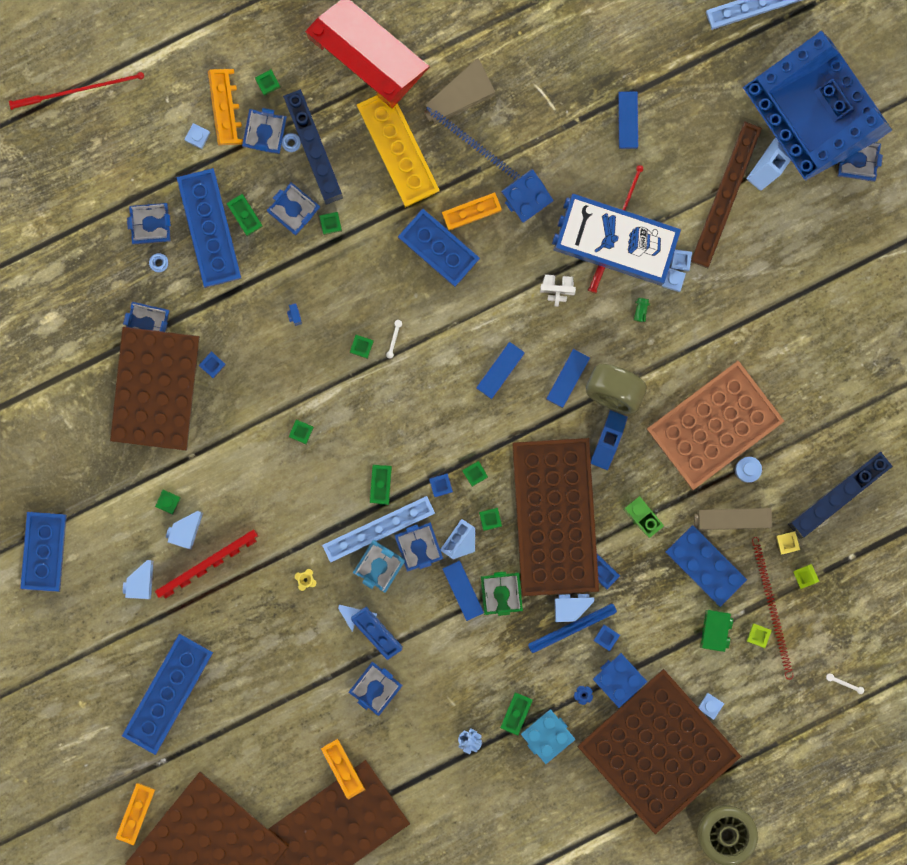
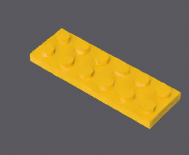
(398, 150)

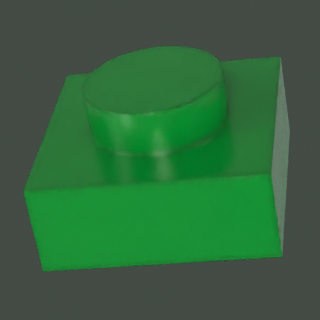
(267, 82)
(330, 223)
(361, 346)
(301, 432)
(475, 473)
(168, 502)
(490, 519)

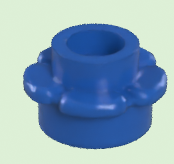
(578, 695)

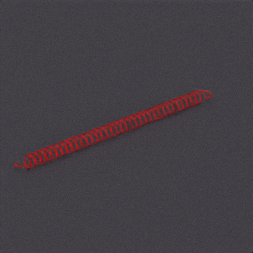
(772, 607)

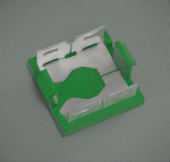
(501, 593)

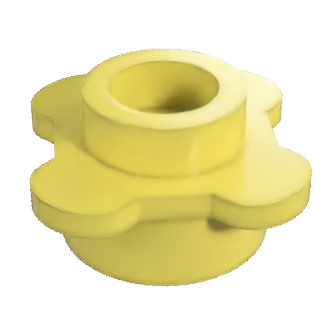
(310, 580)

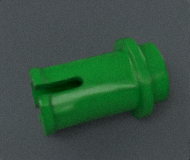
(641, 309)

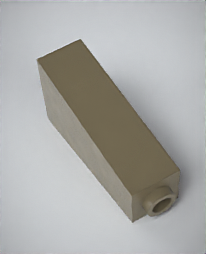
(461, 94)
(733, 519)

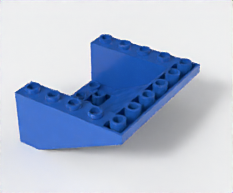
(816, 106)

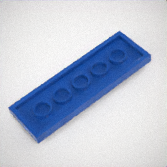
(209, 228)
(167, 694)

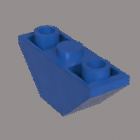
(609, 440)

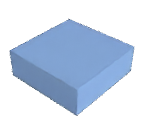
(681, 260)

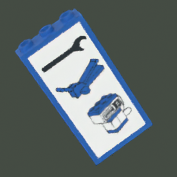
(616, 239)

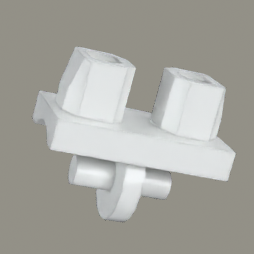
(549, 287)

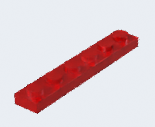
(201, 568)

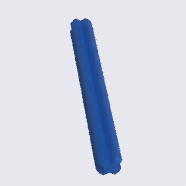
(572, 628)

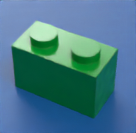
(716, 631)

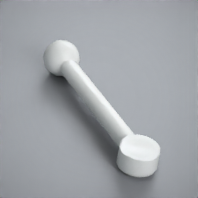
(398, 324)
(830, 677)

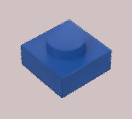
(294, 315)
(212, 365)
(440, 485)
(606, 637)

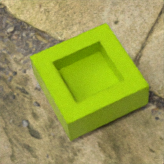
(806, 576)
(758, 635)

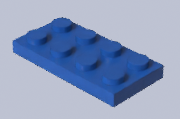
(438, 247)
(43, 551)
(706, 566)

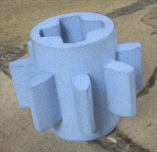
(470, 741)

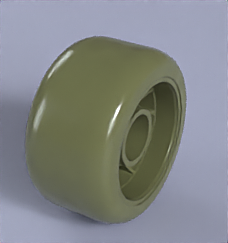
(616, 388)
(742, 840)

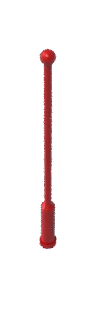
(37, 99)
(600, 269)

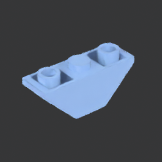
(769, 166)

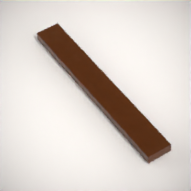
(726, 194)

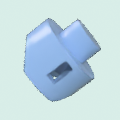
(748, 469)

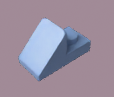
(347, 613)

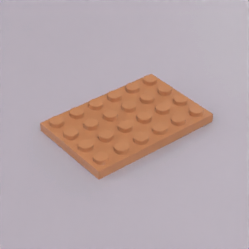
(715, 425)

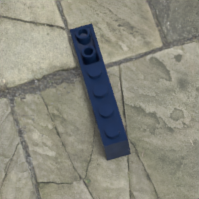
(313, 147)
(839, 495)

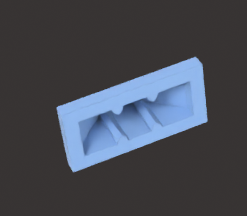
(460, 541)

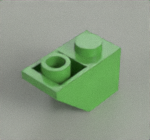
(643, 517)

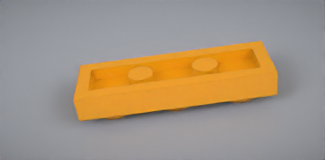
(471, 211)
(343, 769)
(135, 814)

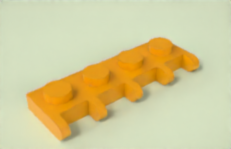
(223, 106)

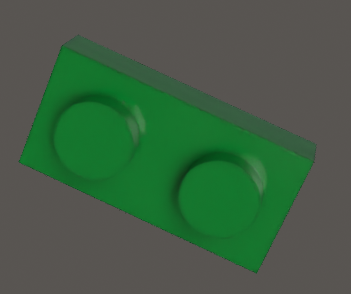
(244, 215)
(380, 484)
(516, 713)

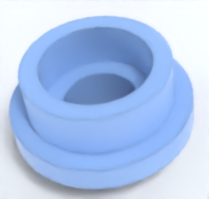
(291, 136)
(158, 256)

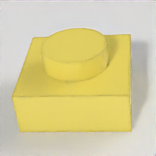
(787, 543)

